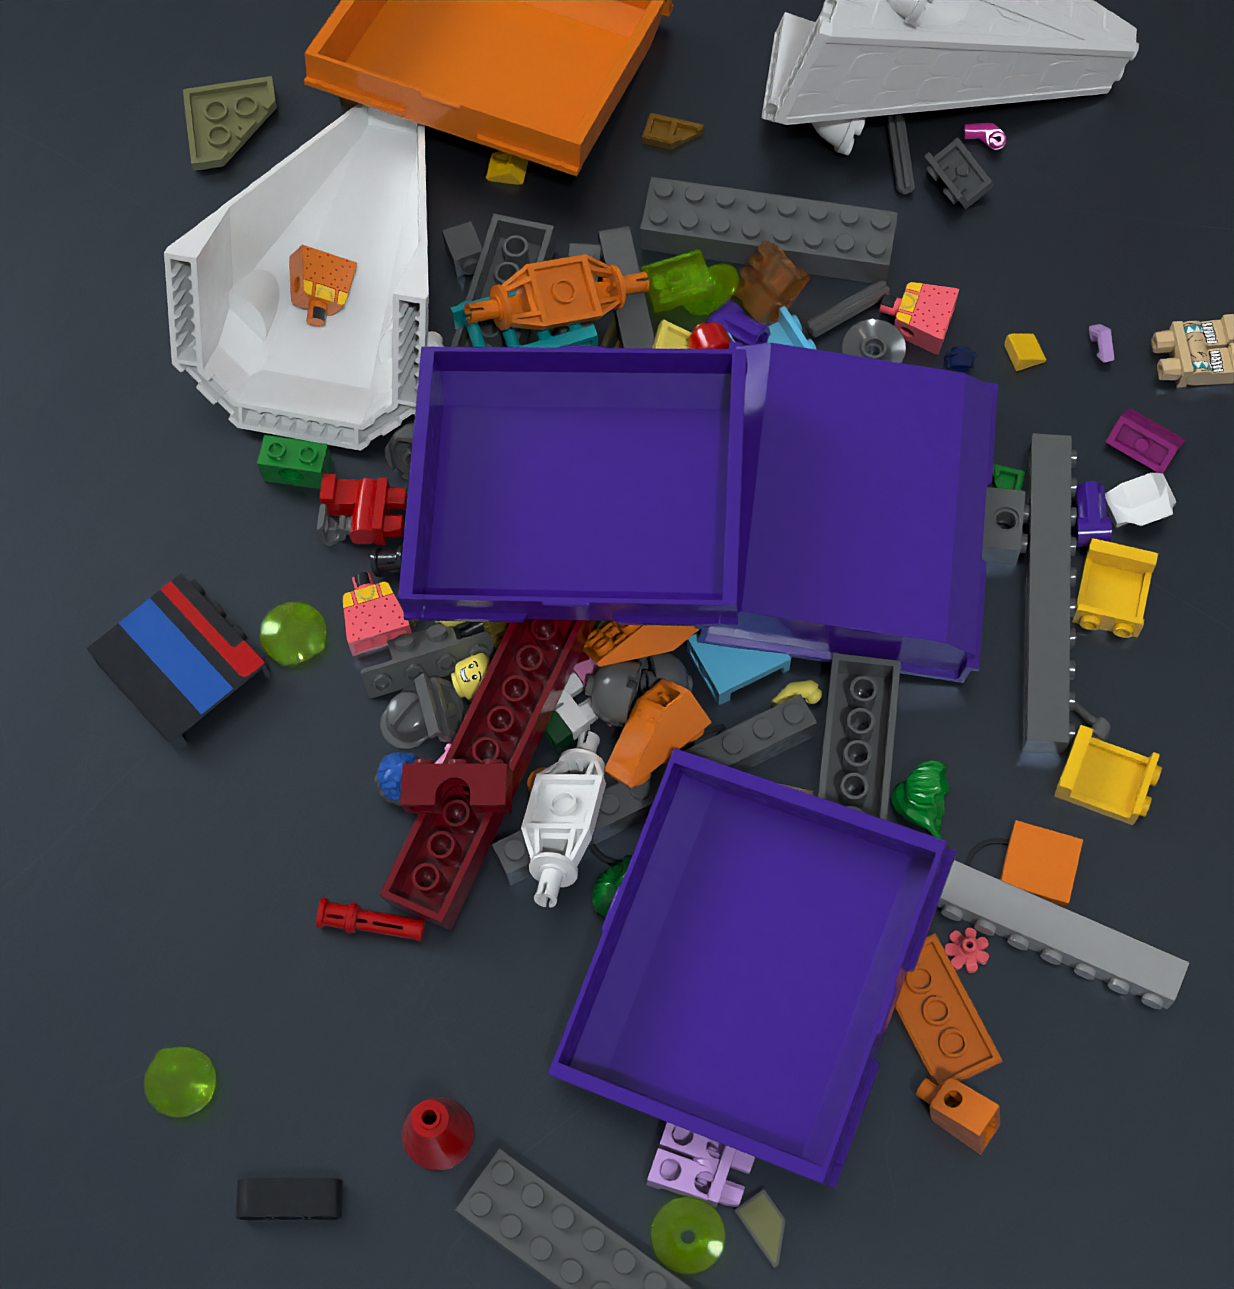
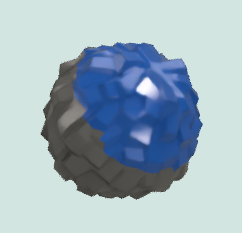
(390, 775)

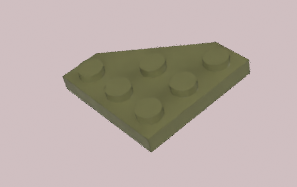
(225, 117)

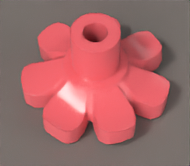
(967, 950)

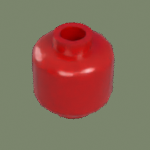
(709, 336)

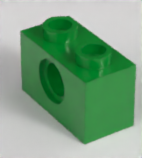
(294, 461)

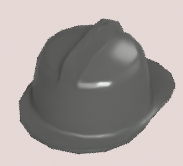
(404, 721)

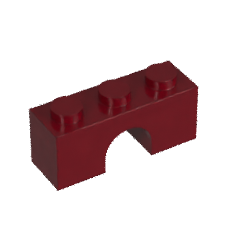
(427, 783)

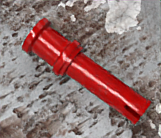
(350, 921)

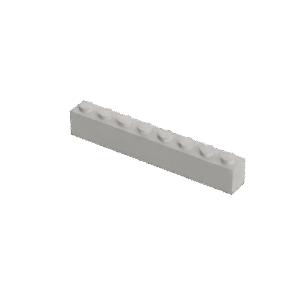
(1062, 936)

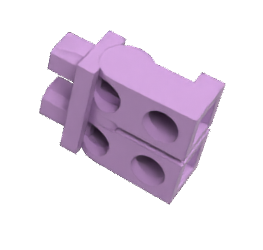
(702, 1175)

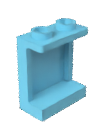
(732, 668)

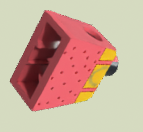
(922, 313)
(372, 615)

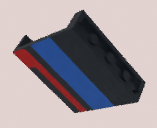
(177, 658)

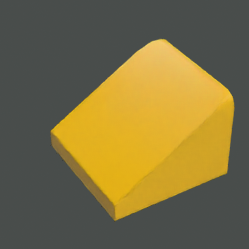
(506, 168)
(1024, 350)

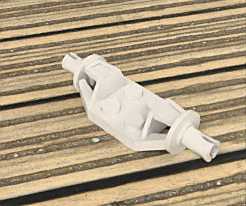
(563, 816)

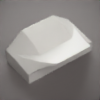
(1140, 500)

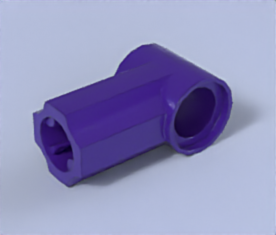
(741, 327)
(1091, 514)

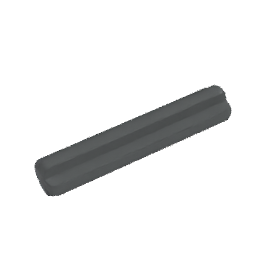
(900, 154)
(847, 308)

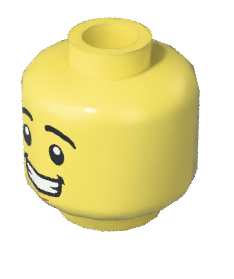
(470, 674)

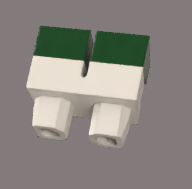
(568, 717)

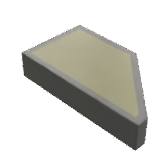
(764, 1225)

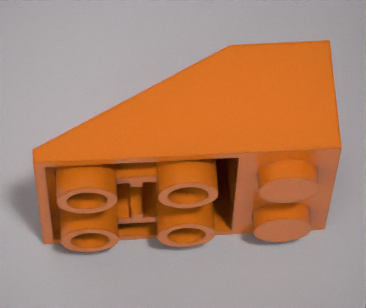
(629, 642)
(657, 724)

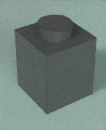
(462, 248)

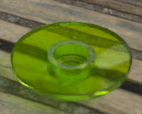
(725, 282)
(693, 1216)

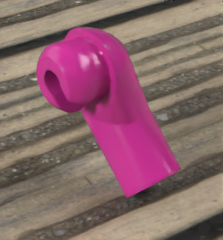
(987, 133)

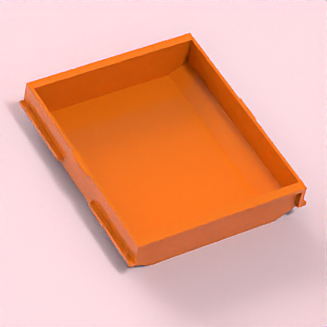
(490, 71)

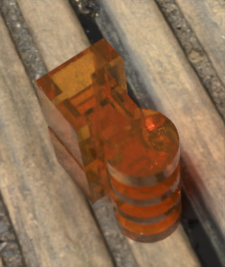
(780, 283)

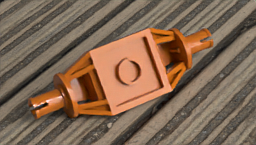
(557, 294)

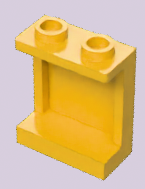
(1114, 588)
(1107, 778)

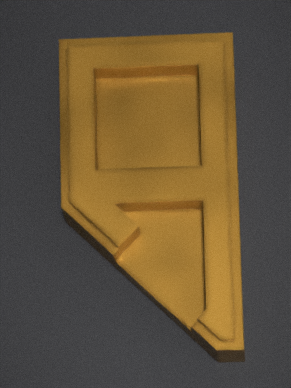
(669, 131)

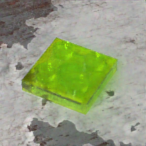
(678, 281)

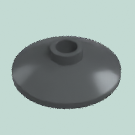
(875, 336)

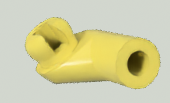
(808, 690)

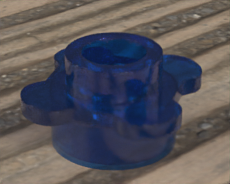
(960, 358)

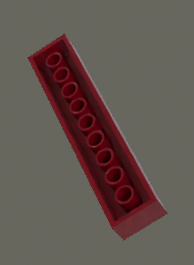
(502, 724)

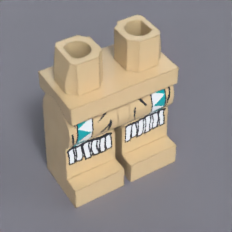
(1197, 352)

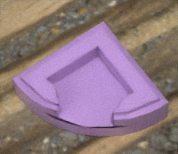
(1104, 339)

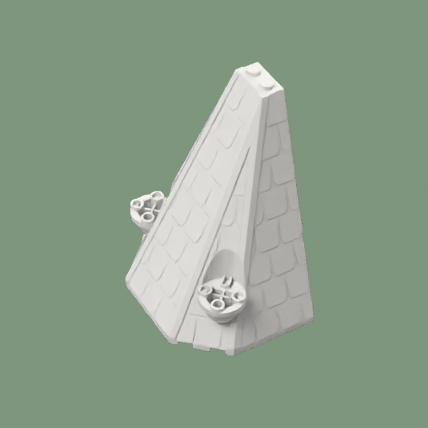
(938, 56)
(229, 295)

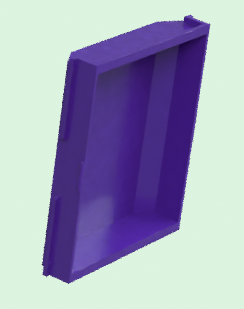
(575, 485)
(862, 511)
(753, 965)

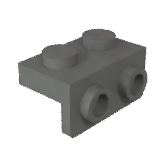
(960, 172)

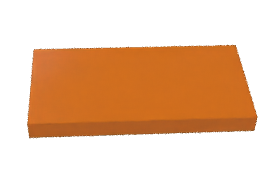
(943, 1019)

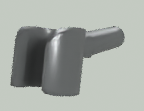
(1100, 725)

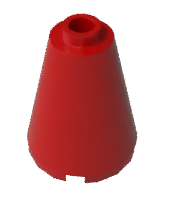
(438, 1133)

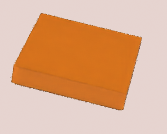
(1041, 862)

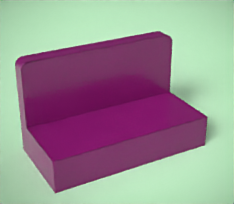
(1145, 440)

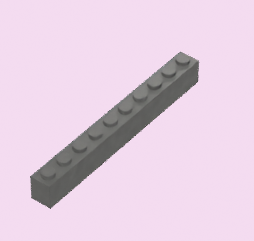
(1047, 595)
(736, 747)

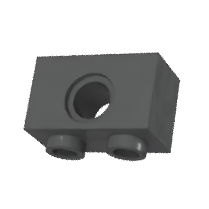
(1009, 508)

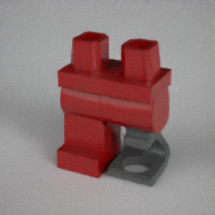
(369, 506)

